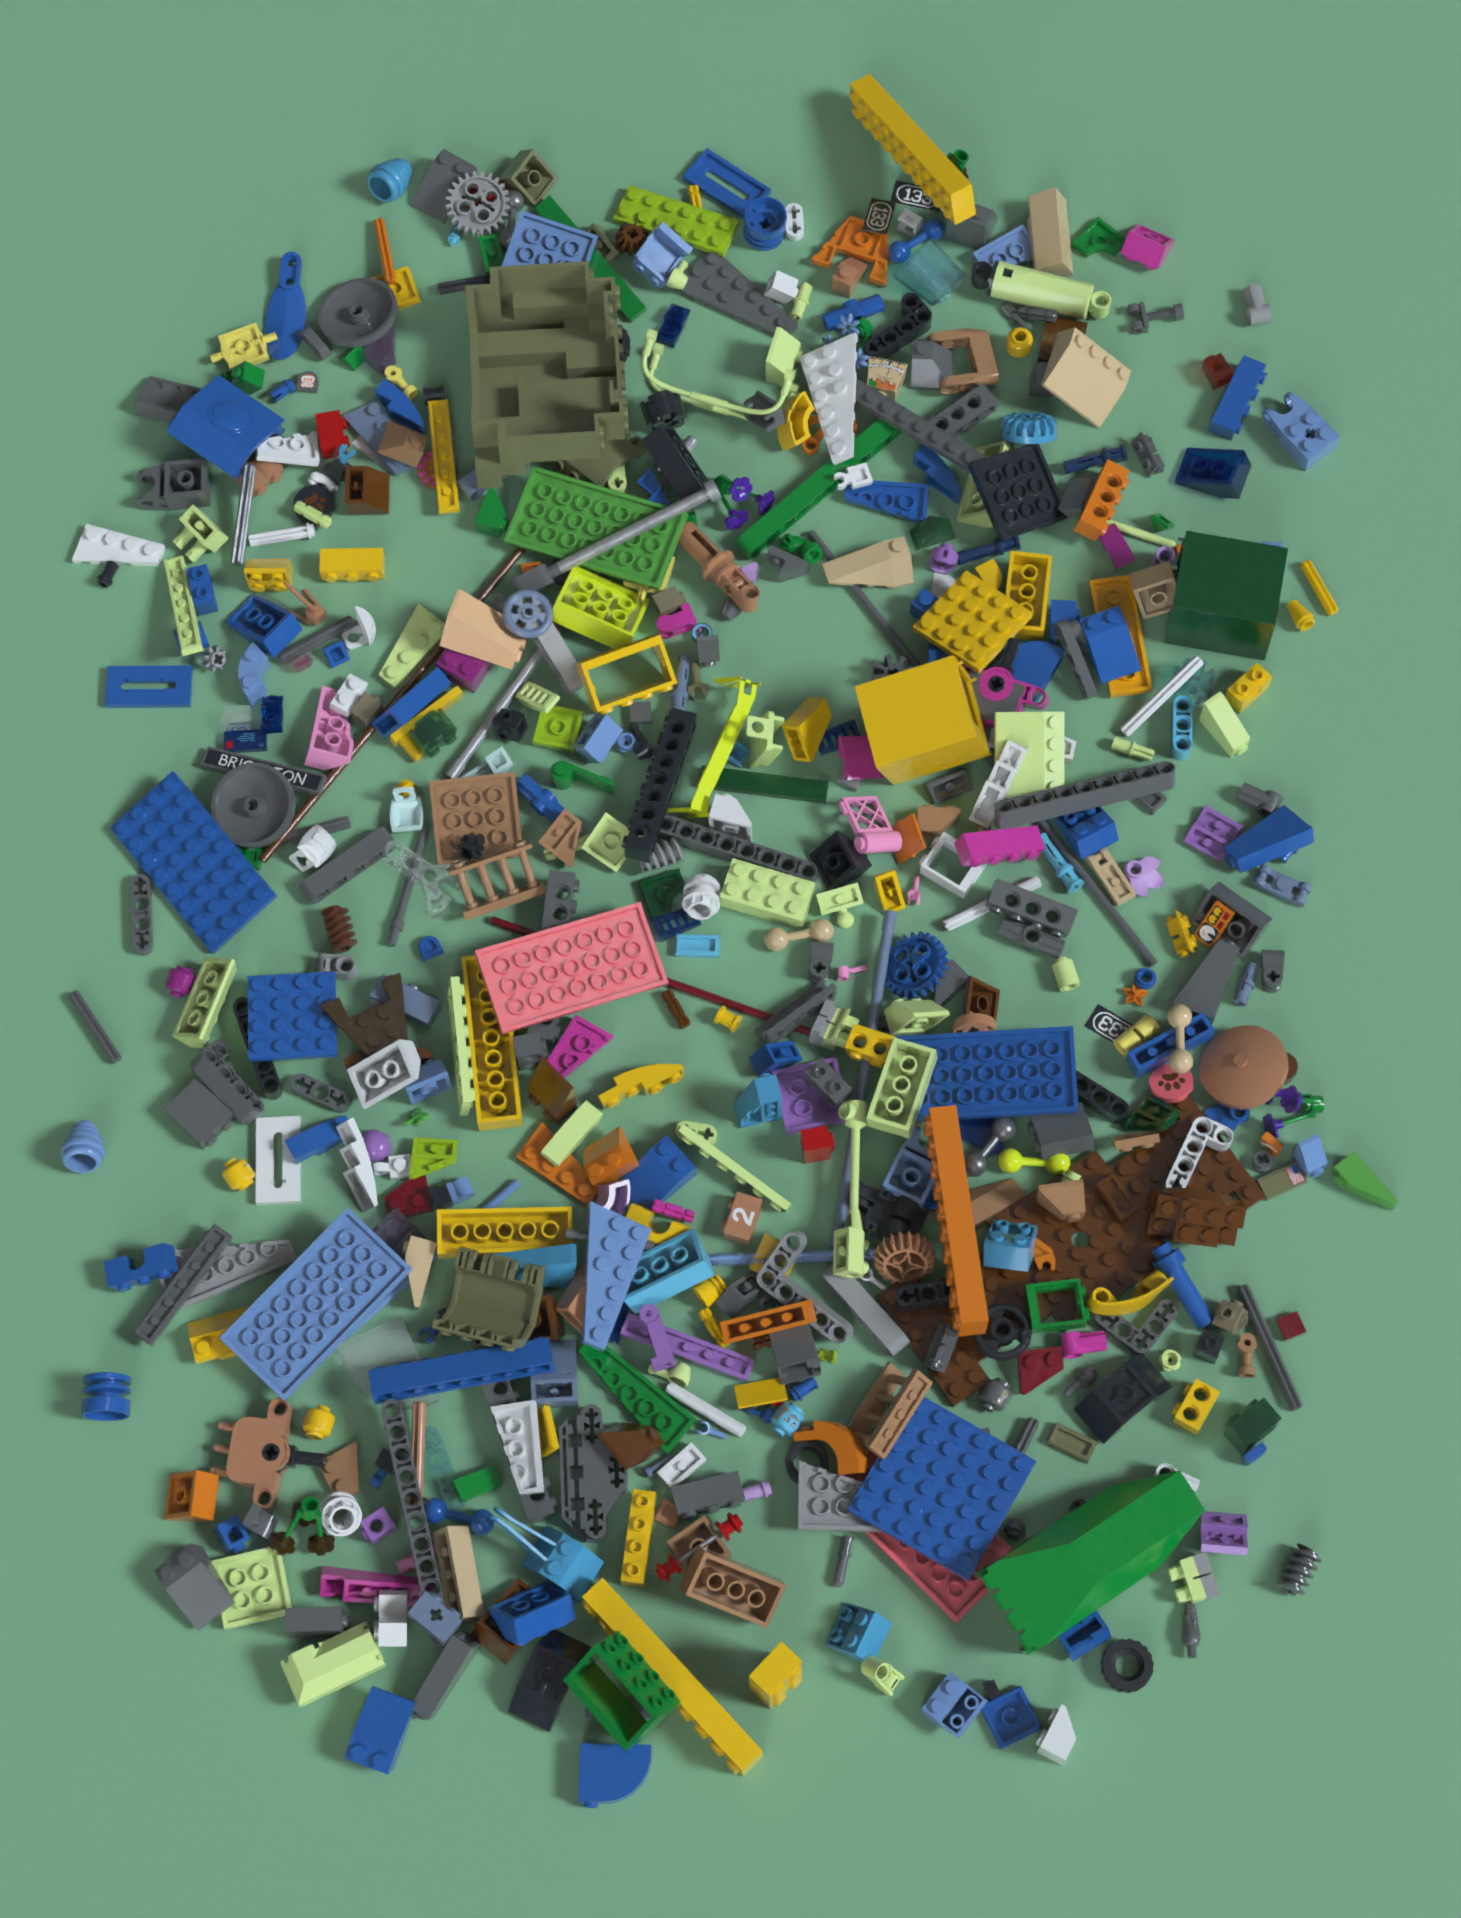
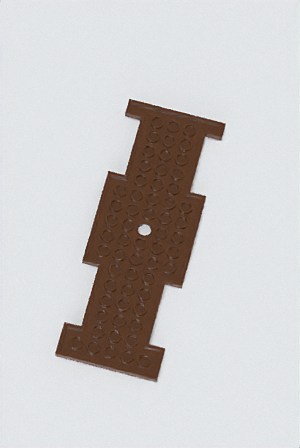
(1113, 1259)

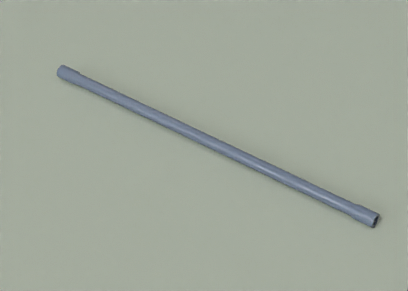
(888, 928)

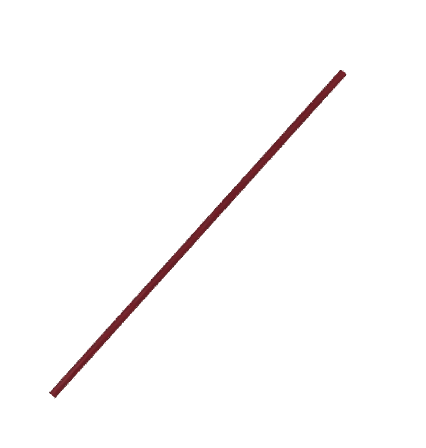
(679, 985)

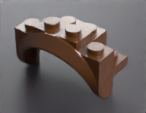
(1194, 1216)

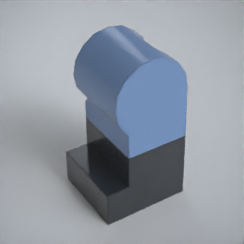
(452, 1193)

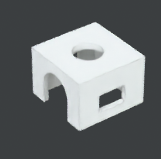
(906, 221)

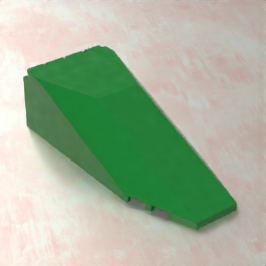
(1090, 1556)

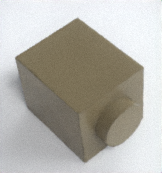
(668, 601)
(366, 709)

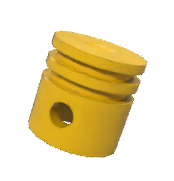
(709, 1290)

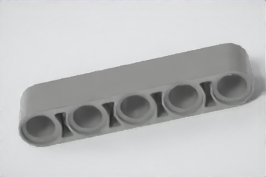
(556, 654)
(866, 1311)

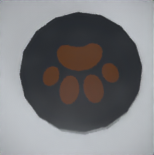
(316, 497)

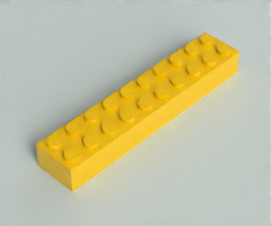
(912, 149)
(696, 1702)

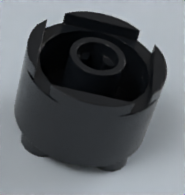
(663, 409)

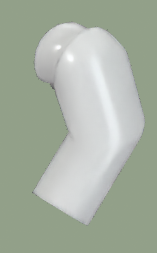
(318, 477)

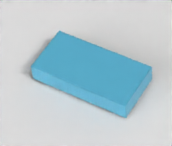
(697, 945)

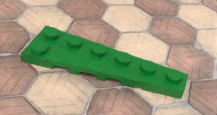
(640, 1396)

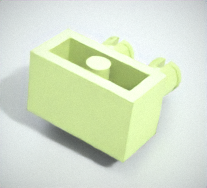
(201, 526)

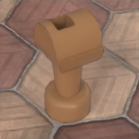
(1246, 1346)

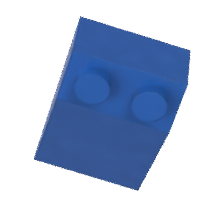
(265, 624)
(1109, 645)
(660, 1174)
(380, 1730)

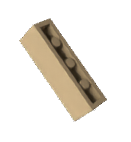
(458, 1572)

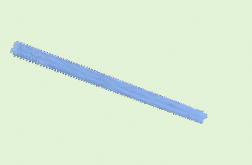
(804, 1256)

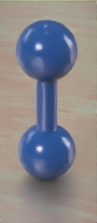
(900, 250)
(478, 1521)

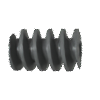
(1298, 1570)

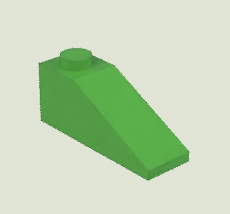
(1359, 1179)

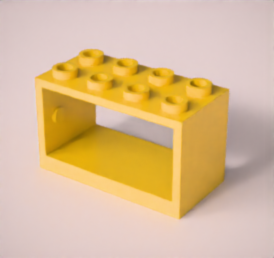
(624, 700)

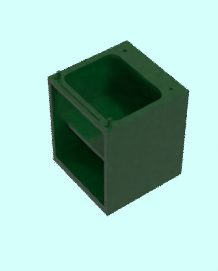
(1226, 595)

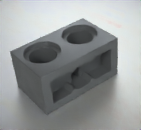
(530, 1050)
(828, 1084)

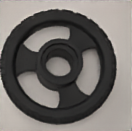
(1023, 1334)

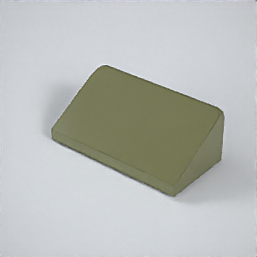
(604, 244)

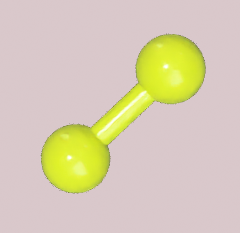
(1011, 1161)

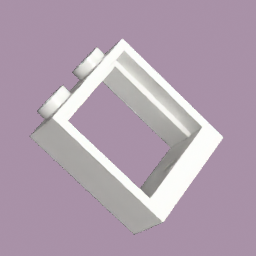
(927, 860)

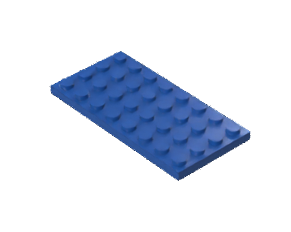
(193, 862)
(1002, 1072)

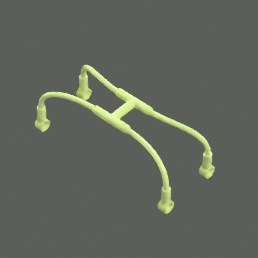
(704, 401)

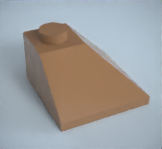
(402, 444)
(1063, 1199)

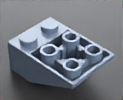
(558, 1387)

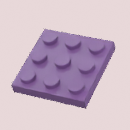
(801, 1103)

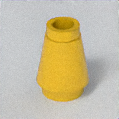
(1300, 615)

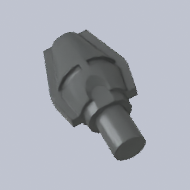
(730, 609)

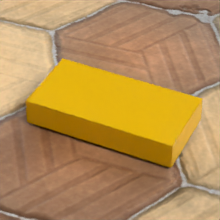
(547, 1431)

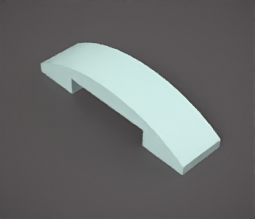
(495, 763)

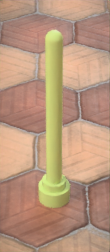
(1142, 534)

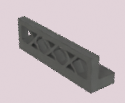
(795, 1013)

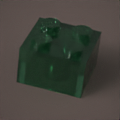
(1252, 1426)

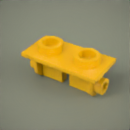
(1180, 926)

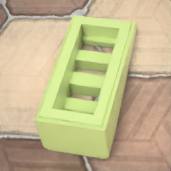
(534, 696)

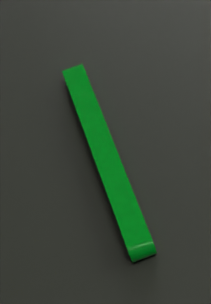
(813, 491)

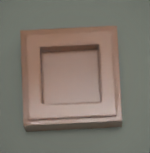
(667, 1514)

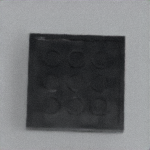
(1017, 491)

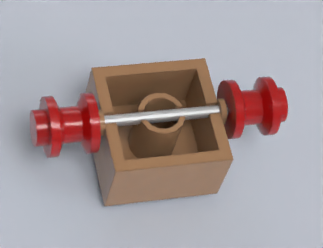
(698, 1533)

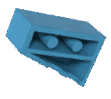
(759, 1102)

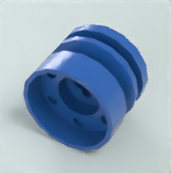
(768, 214)
(107, 1395)

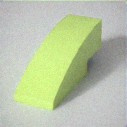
(572, 1133)

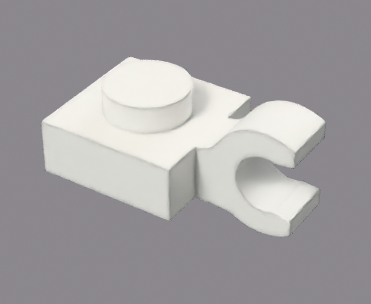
(397, 1167)

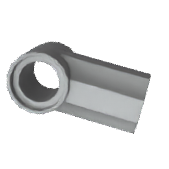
(1257, 310)

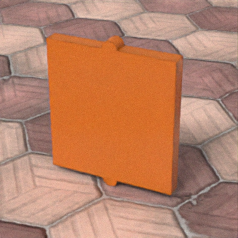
(911, 838)

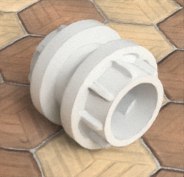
(701, 896)
(346, 1524)

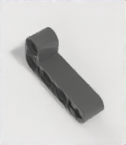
(226, 1083)

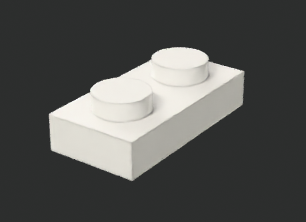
(348, 695)
(682, 1466)

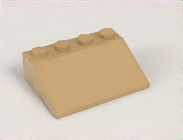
(1084, 376)

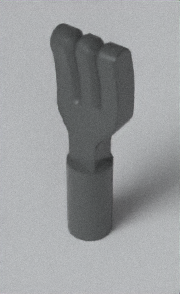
(1011, 313)

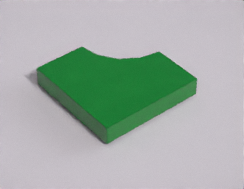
(1099, 238)

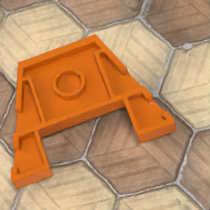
(859, 244)

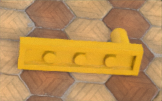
(401, 735)

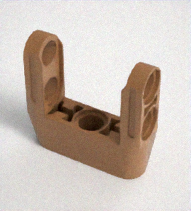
(980, 358)

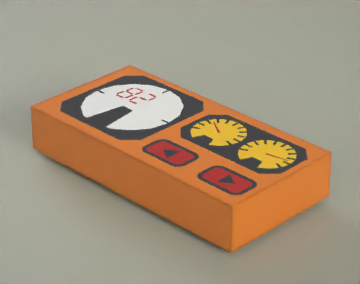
(1214, 924)

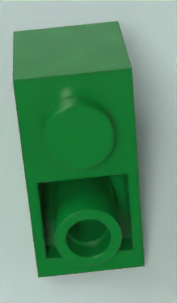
(245, 377)

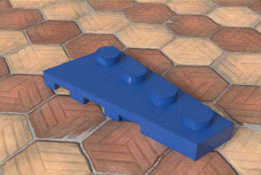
(893, 498)

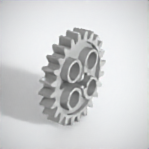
(470, 220)

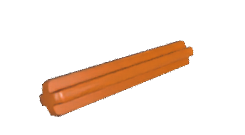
(384, 249)

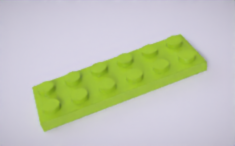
(695, 225)

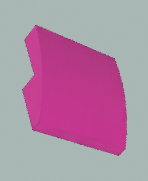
(857, 758)

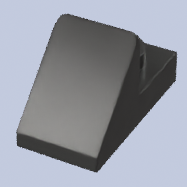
(791, 565)

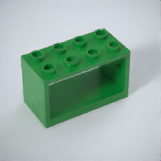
(609, 1703)

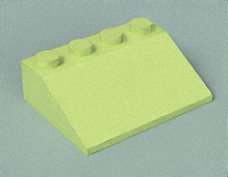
(1045, 743)

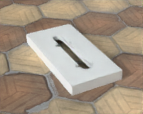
(291, 1171)

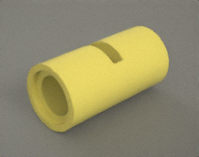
(1137, 1035)

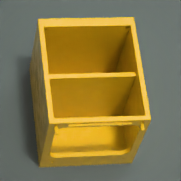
(923, 720)

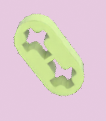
(698, 1128)

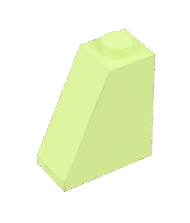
(1224, 725)

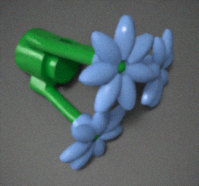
(861, 327)

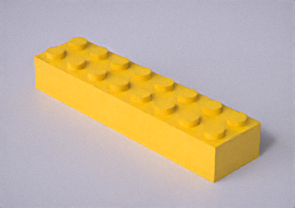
(491, 1057)

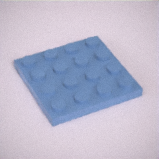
(547, 241)

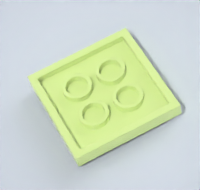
(257, 1586)

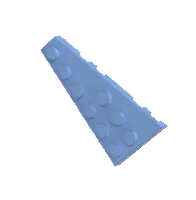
(611, 1261)

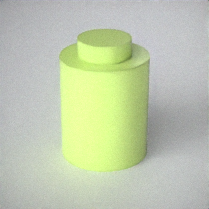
(1065, 974)

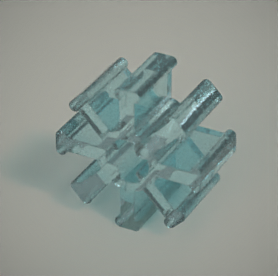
(1202, 685)

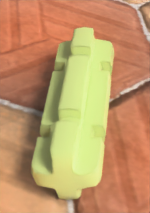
(312, 514)

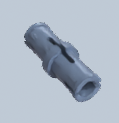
(1246, 984)

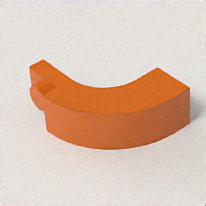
(846, 1444)

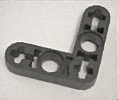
(1135, 1333)

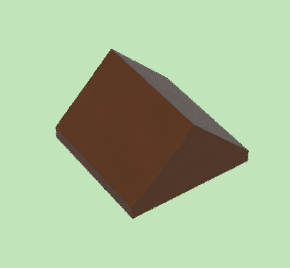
(980, 998)

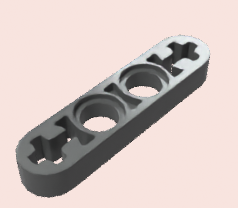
(1075, 659)
(141, 914)

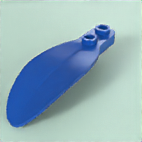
(286, 309)

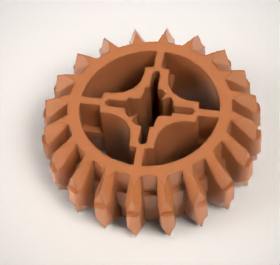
(904, 1257)

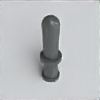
(840, 1572)

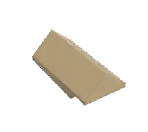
(1049, 232)

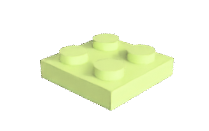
(606, 842)

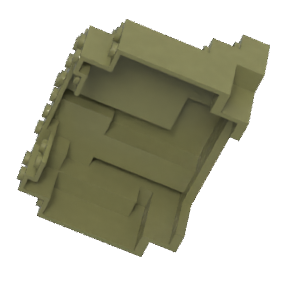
(543, 367)

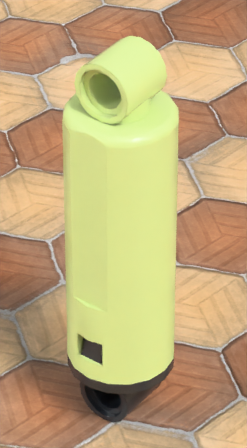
(1040, 289)

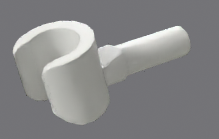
(869, 1277)

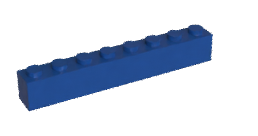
(460, 1371)

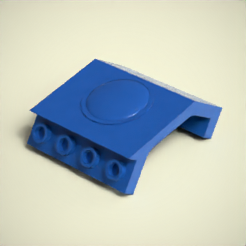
(225, 425)

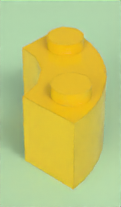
(796, 414)

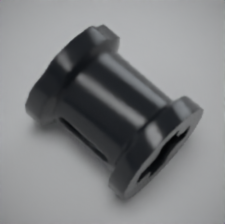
(433, 394)

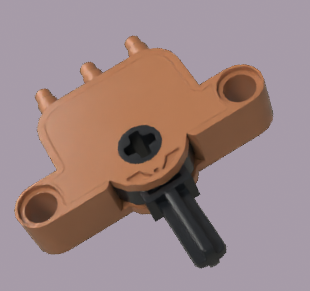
(250, 1449)

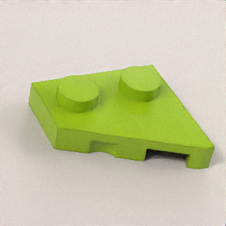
(432, 1155)

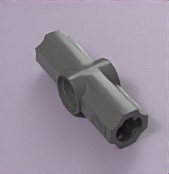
(1018, 932)

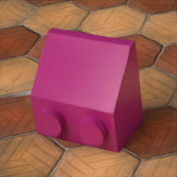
(1147, 247)

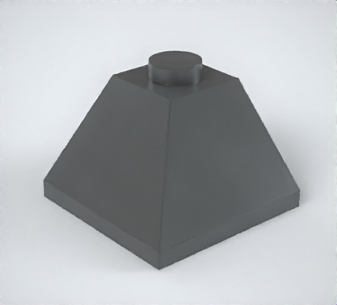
(929, 365)

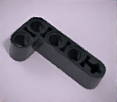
(878, 346)
(935, 1288)

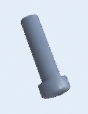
(655, 1467)

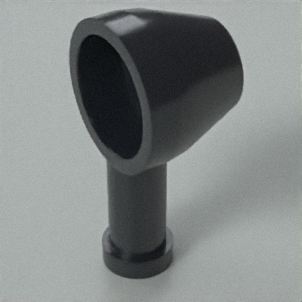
(642, 748)

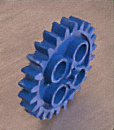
(916, 965)

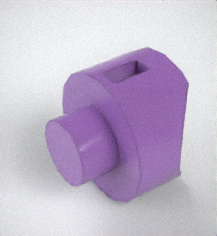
(945, 555)

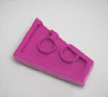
(577, 1045)

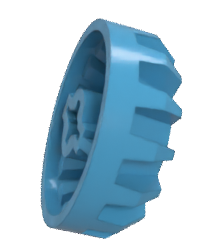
(1028, 428)

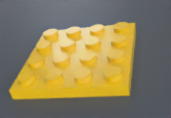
(972, 621)

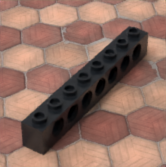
(643, 847)

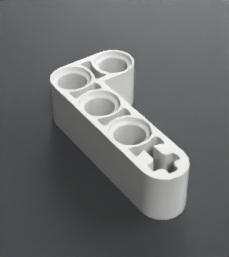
(1199, 1140)

